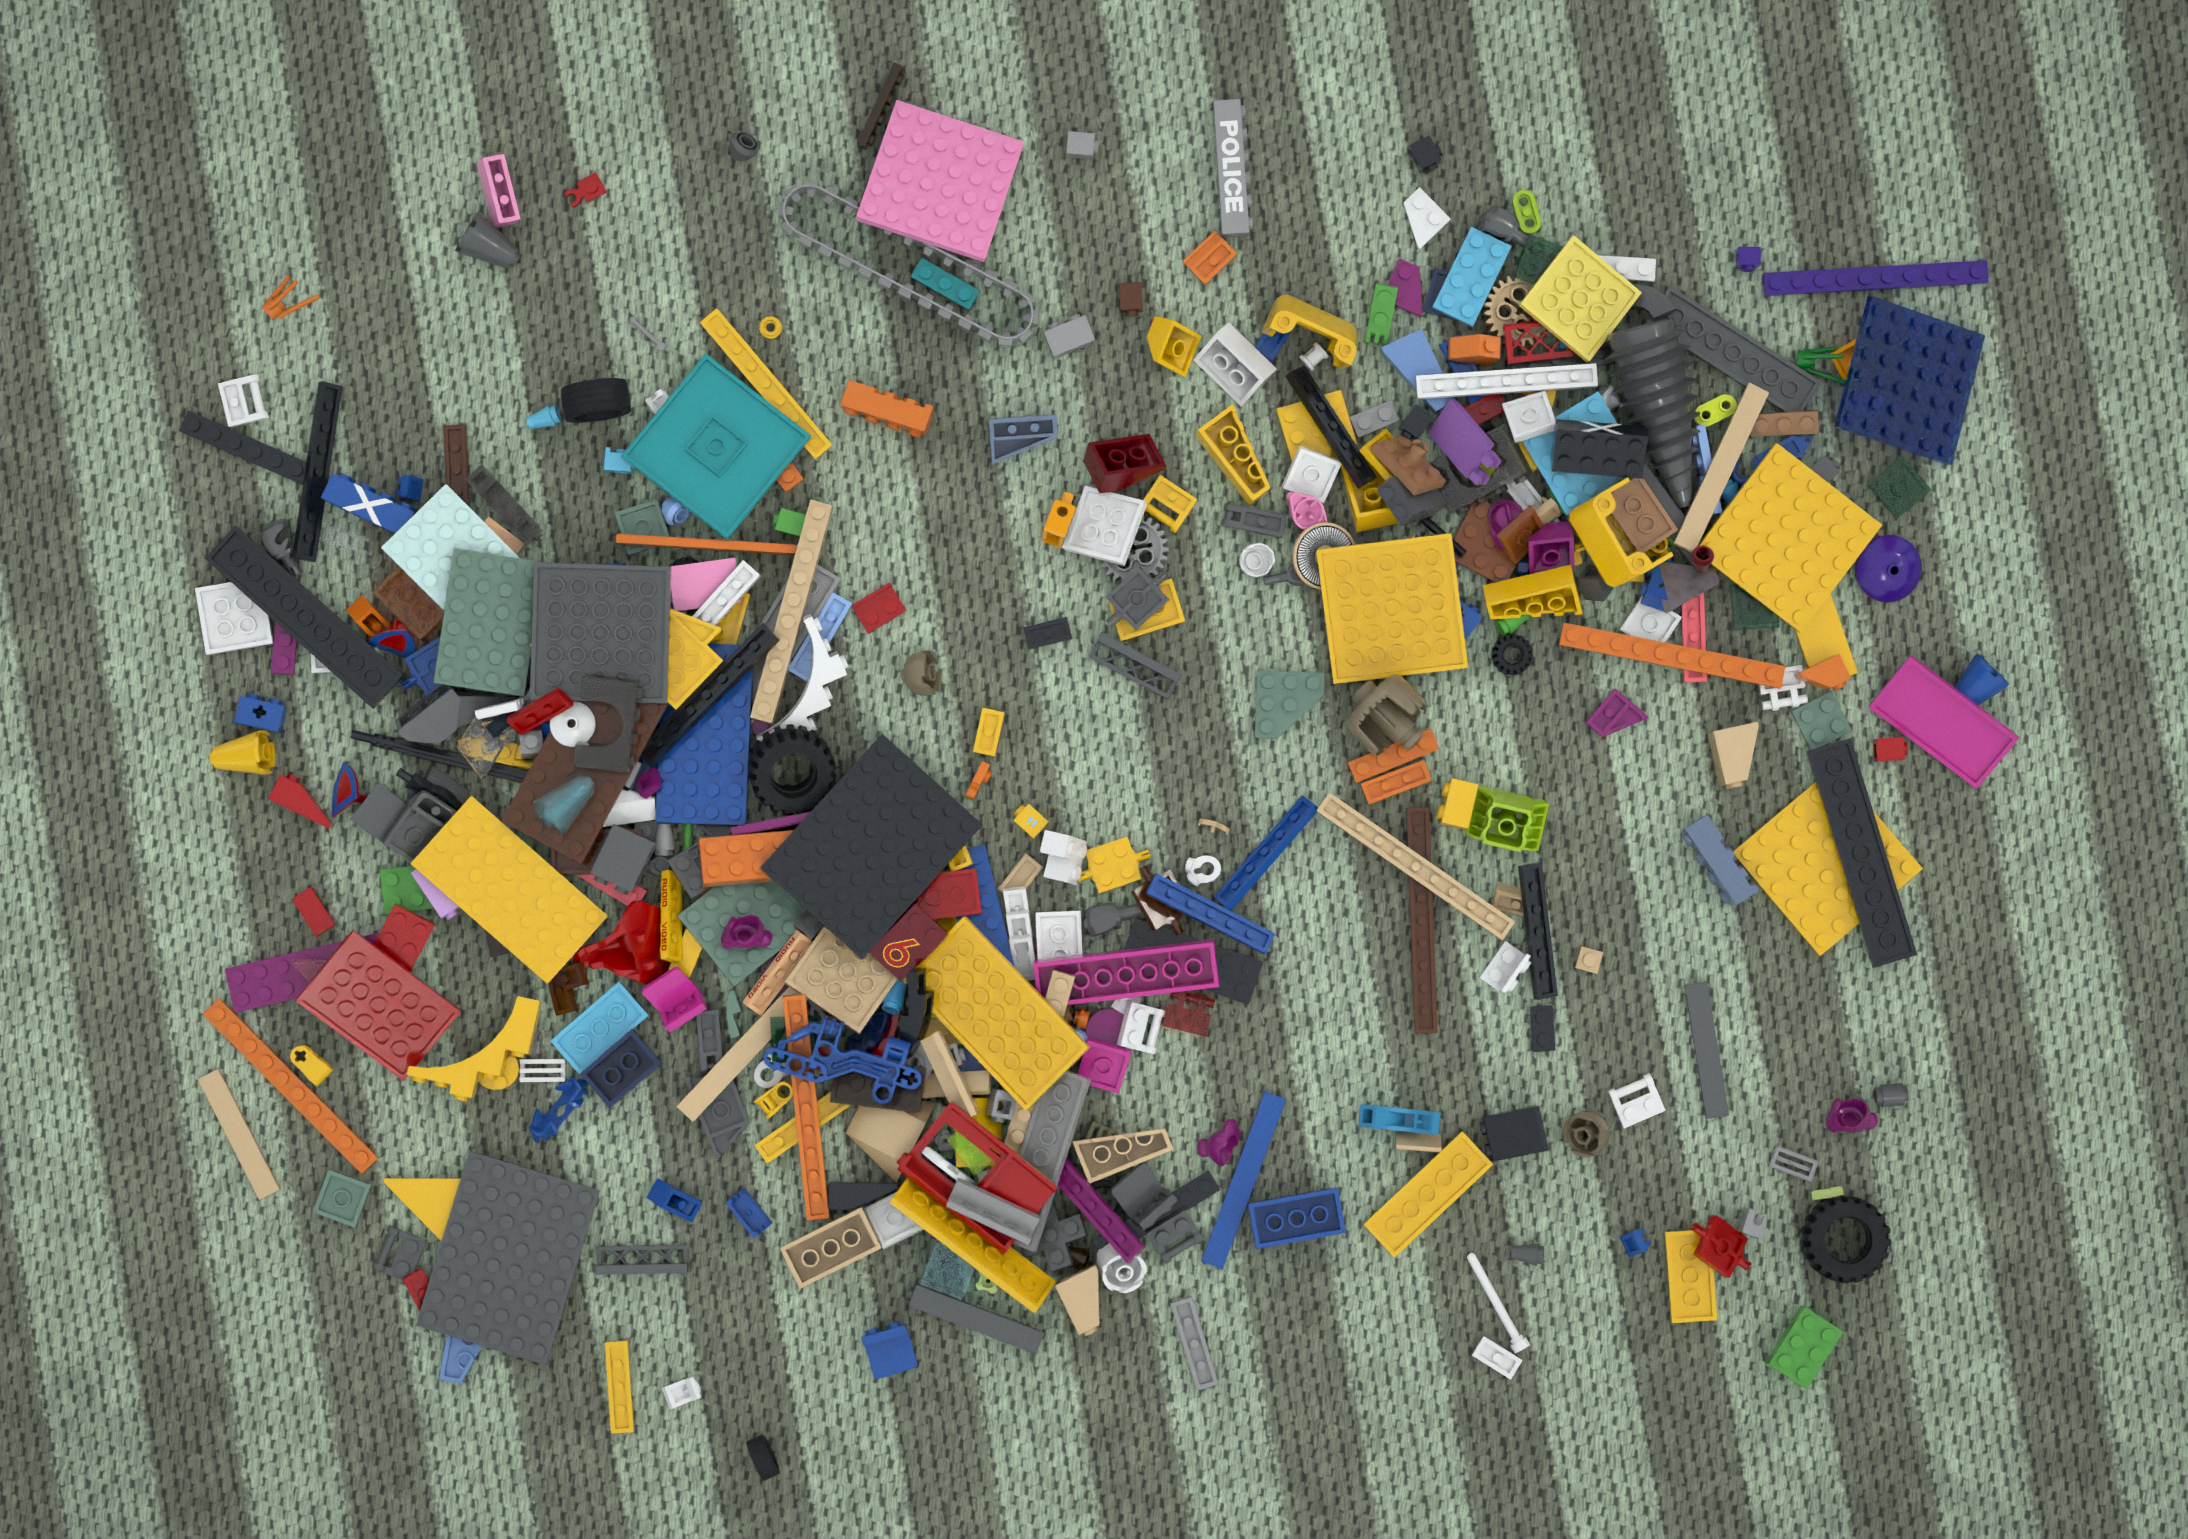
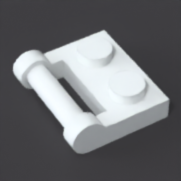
(235, 402)
(1134, 1027)
(1638, 1108)

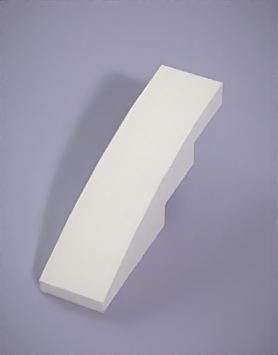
(1020, 930)

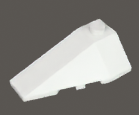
(631, 808)

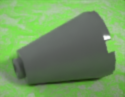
(487, 244)

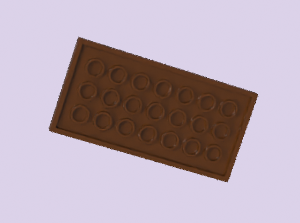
(555, 767)

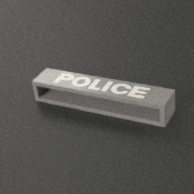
(1231, 168)

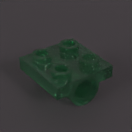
(1535, 258)

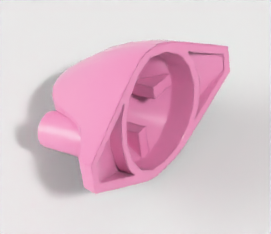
(1305, 509)

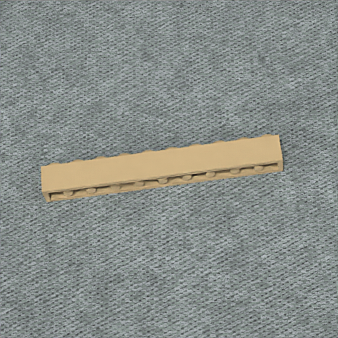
(792, 611)

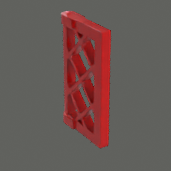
(1529, 356)

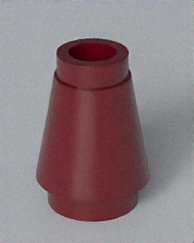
(1702, 558)

